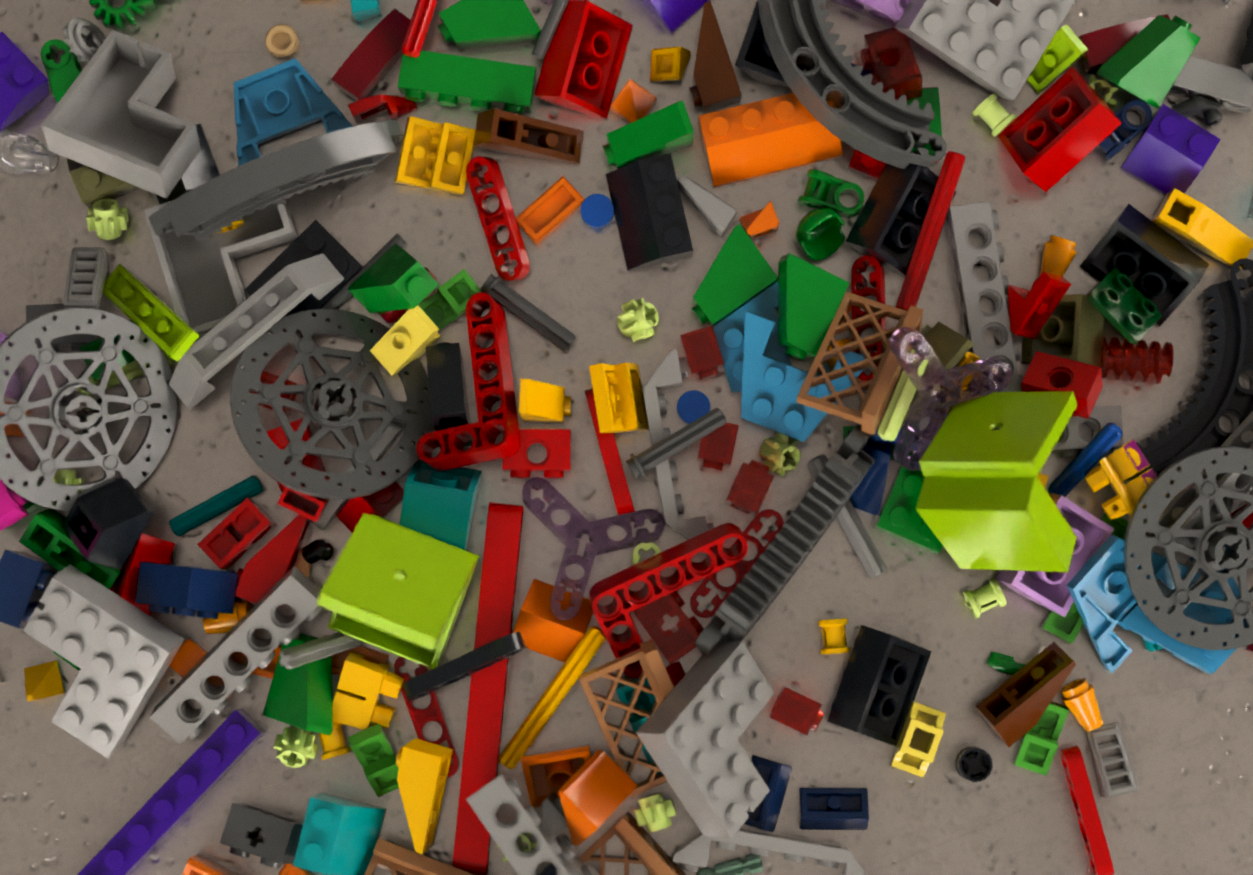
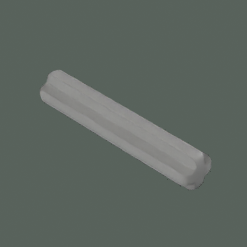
(317, 649)

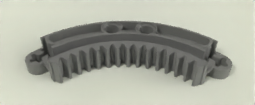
(864, 114)
(278, 176)
(791, 544)

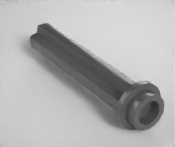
(528, 313)
(675, 442)

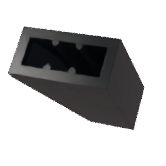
(447, 387)

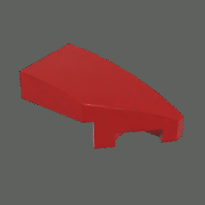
(373, 105)

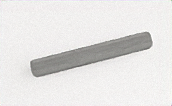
(854, 529)

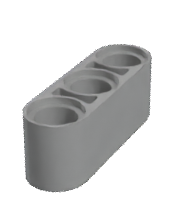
(1216, 82)

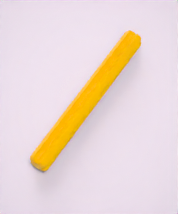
(552, 697)

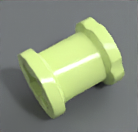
(994, 114)
(646, 547)
(984, 598)

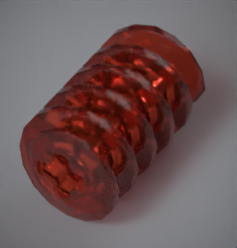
(1136, 359)

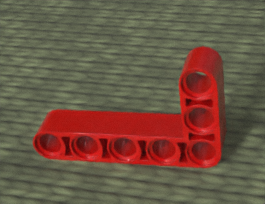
(486, 393)
(658, 586)

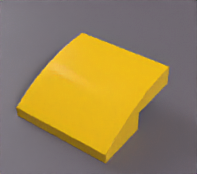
(435, 155)
(618, 398)

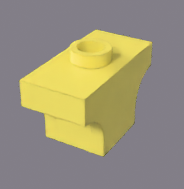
(406, 340)
(918, 739)

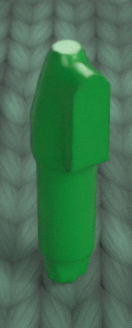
(1004, 663)

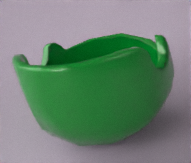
(820, 233)

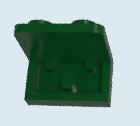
(1124, 306)

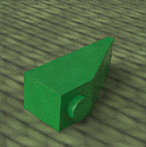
(53, 544)

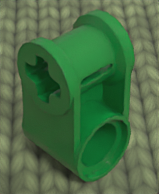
(60, 74)
(829, 193)

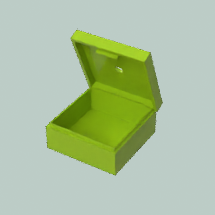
(985, 486)
(398, 590)

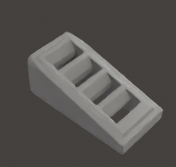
(711, 207)
(86, 276)
(1123, 756)

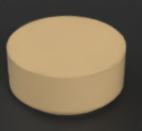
(282, 42)

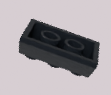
(649, 212)
(894, 216)
(1151, 259)
(879, 685)

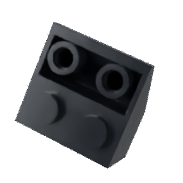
(108, 523)

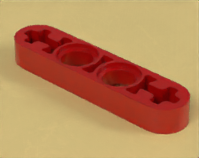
(493, 220)
(858, 281)
(612, 462)
(740, 568)
(431, 713)
(1086, 811)

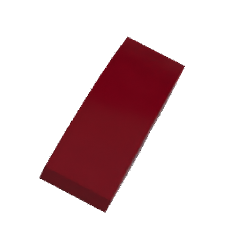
(1108, 41)
(373, 57)

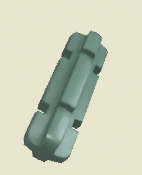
(751, 863)

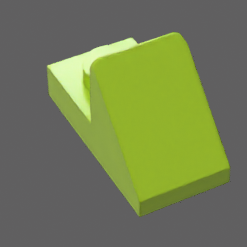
(1057, 58)

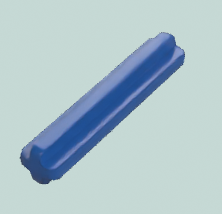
(1086, 460)

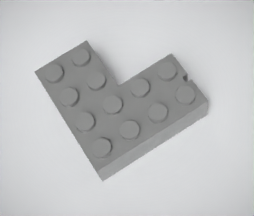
(986, 39)
(113, 122)
(204, 272)
(117, 651)
(697, 737)

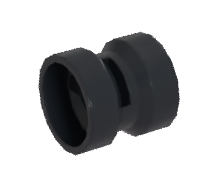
(979, 766)

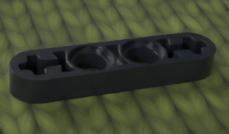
(464, 666)

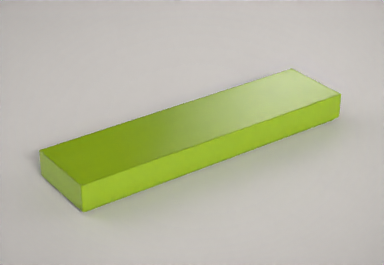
(149, 312)

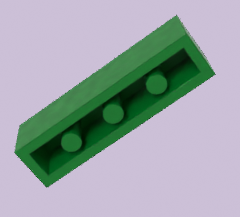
(467, 81)

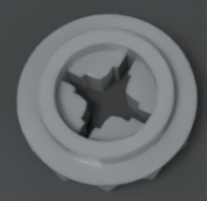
(75, 33)

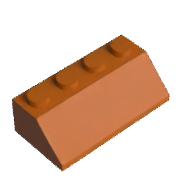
(764, 139)

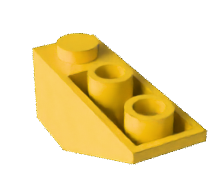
(1202, 228)

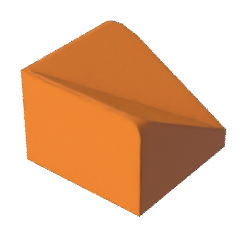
(633, 102)
(760, 222)

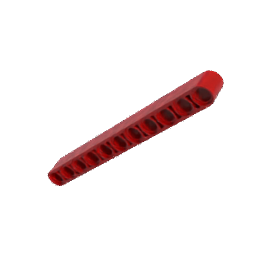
(489, 684)

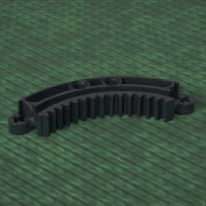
(1220, 389)

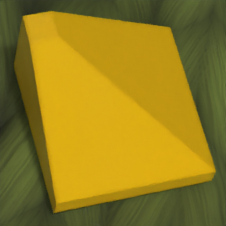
(668, 63)
(43, 681)

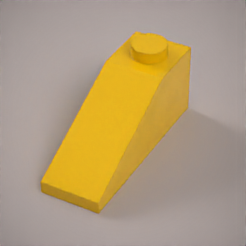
(543, 402)
(422, 787)

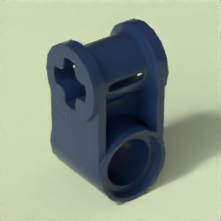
(1126, 131)

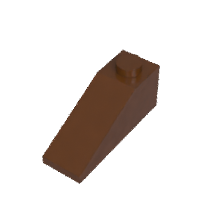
(713, 75)
(527, 137)
(1026, 695)

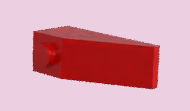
(271, 561)

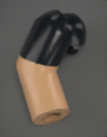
(311, 554)

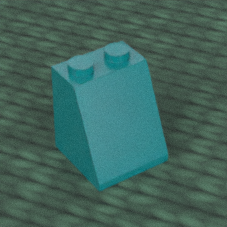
(441, 503)
(338, 835)

